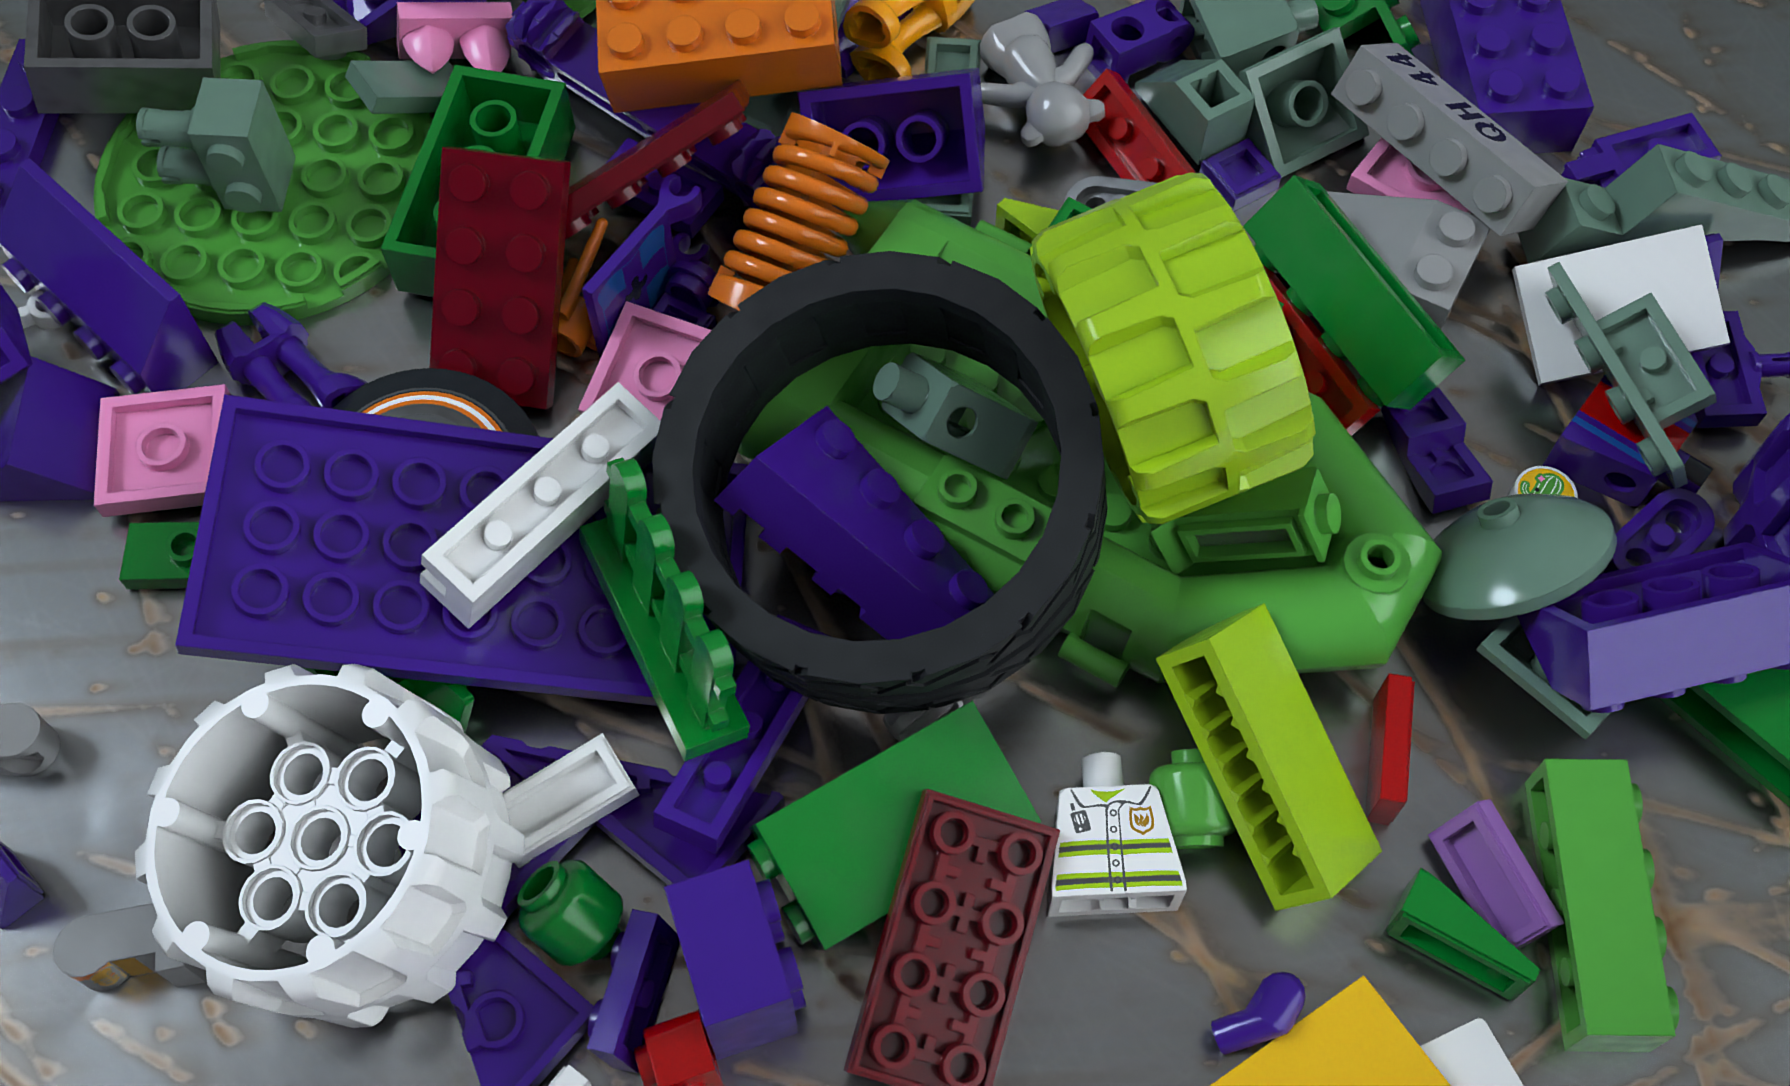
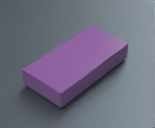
(1495, 874)

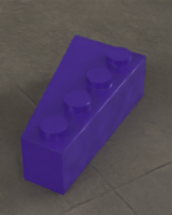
(855, 528)

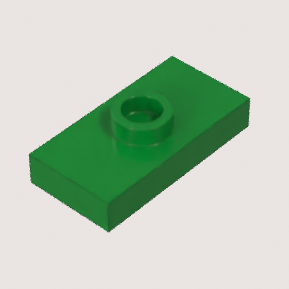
(158, 555)

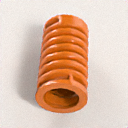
(799, 208)

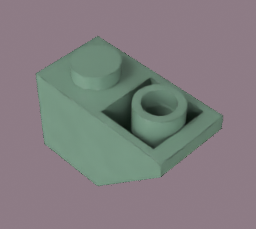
(1199, 105)

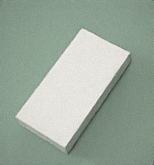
(568, 796)

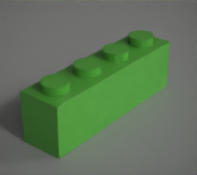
(1600, 882)

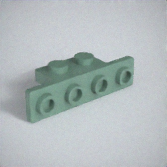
(1646, 365)

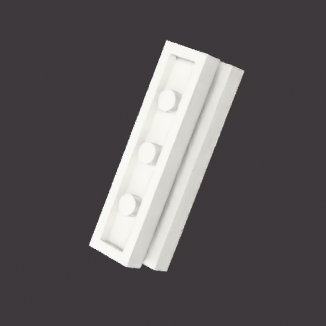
(537, 507)

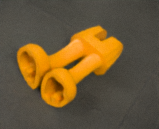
(884, 39)

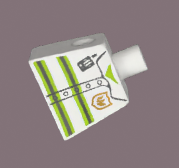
(1112, 847)

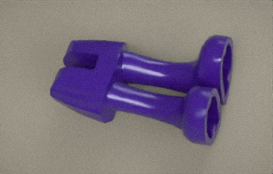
(279, 351)

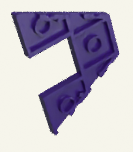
(508, 1002)

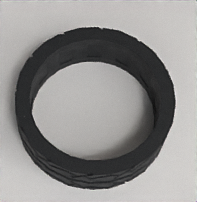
(837, 311)

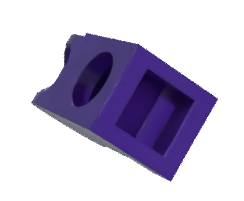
(1138, 37)

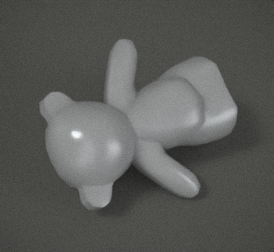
(1023, 56)

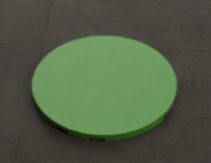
(334, 211)

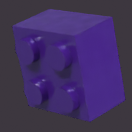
(729, 946)

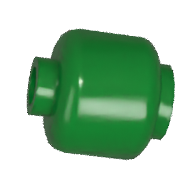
(570, 912)

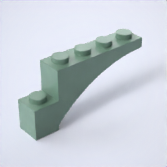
(1661, 195)

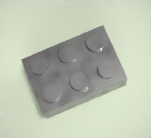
(120, 54)

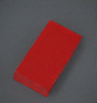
(1390, 749)

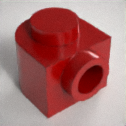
(678, 1054)

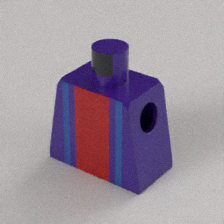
(1604, 453)

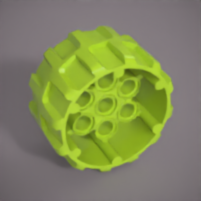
(1177, 346)

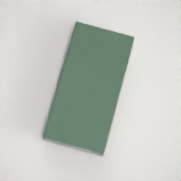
(397, 86)

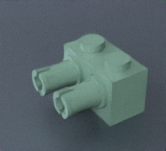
(233, 142)

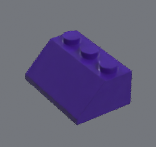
(921, 123)

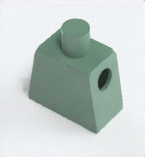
(1246, 29)
(933, 399)

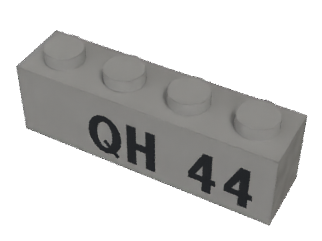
(1448, 138)

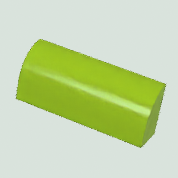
(1270, 758)

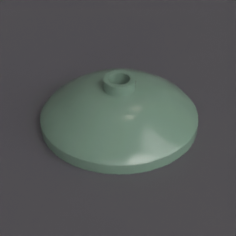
(1519, 556)

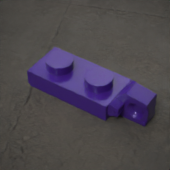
(1617, 152)

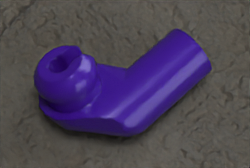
(1266, 1017)

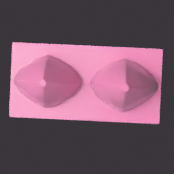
(454, 30)

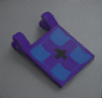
(642, 262)

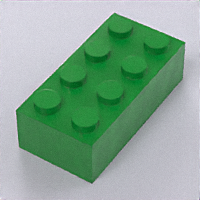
(478, 113)

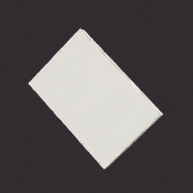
(1668, 265)

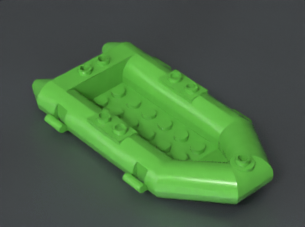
(1134, 607)

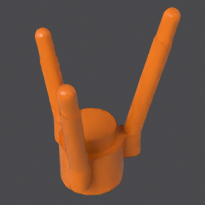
(574, 322)

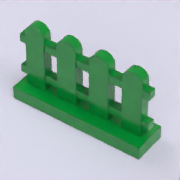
(663, 617)

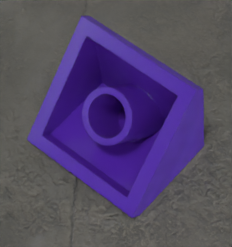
(49, 434)

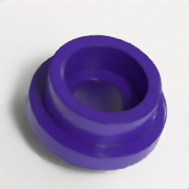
(691, 283)

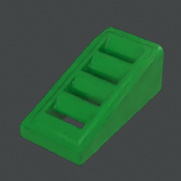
(1453, 934)

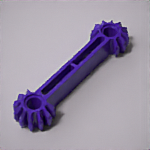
(566, 51)

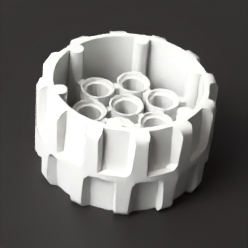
(253, 772)

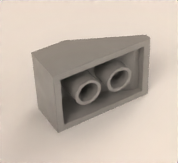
(1422, 243)

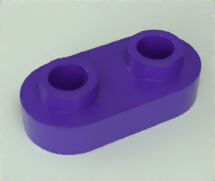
(1651, 540)

